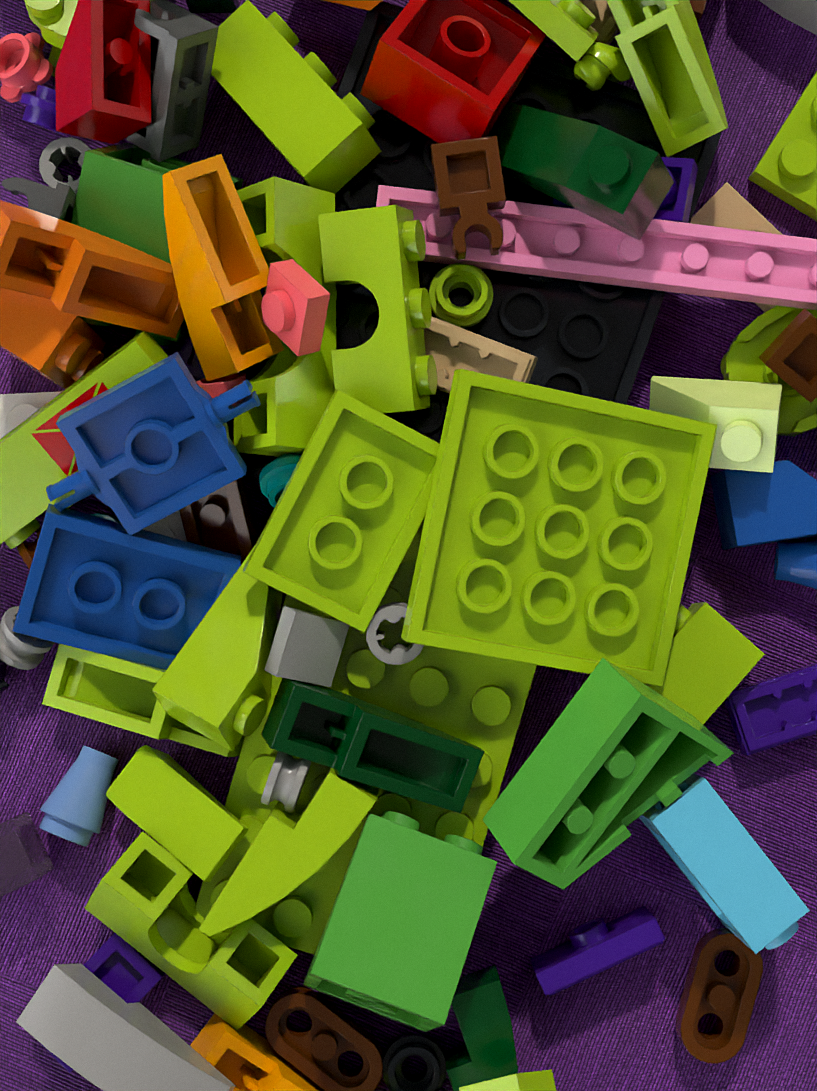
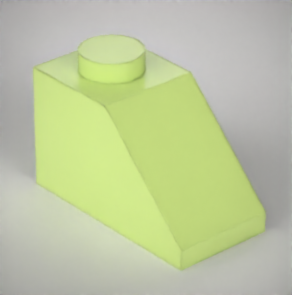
(742, 411)

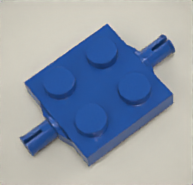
(152, 444)

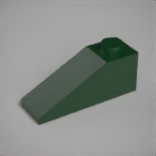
(583, 166)

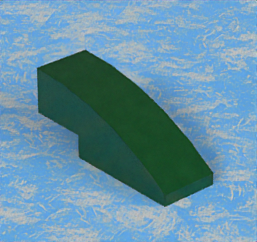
(371, 744)
(486, 1031)

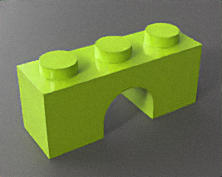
(382, 253)
(152, 910)

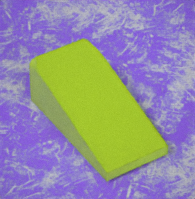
(176, 811)

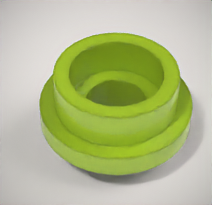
(465, 277)

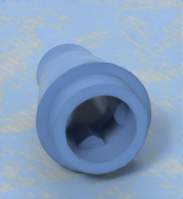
(80, 798)

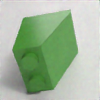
(124, 201)
(402, 921)

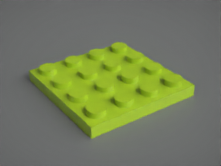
(557, 528)

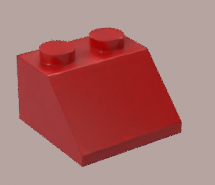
(451, 65)

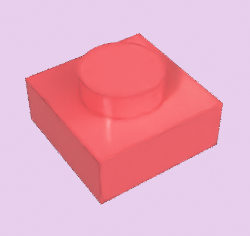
(295, 307)

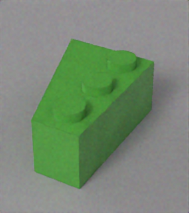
(596, 773)

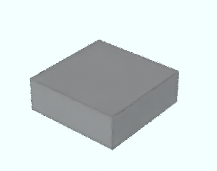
(306, 647)

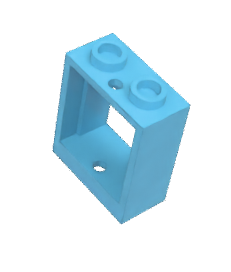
(726, 866)

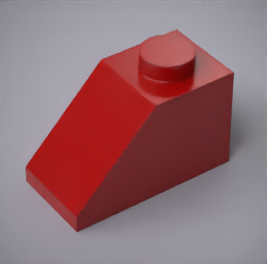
(104, 72)

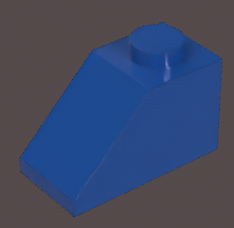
(765, 505)

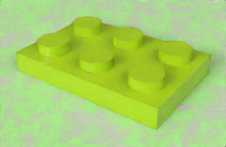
(347, 512)

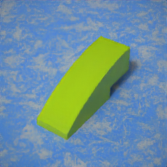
(670, 70)
(120, 696)
(290, 850)

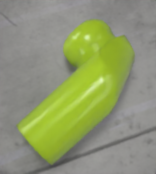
(601, 63)

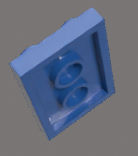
(117, 590)

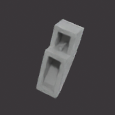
(113, 1041)

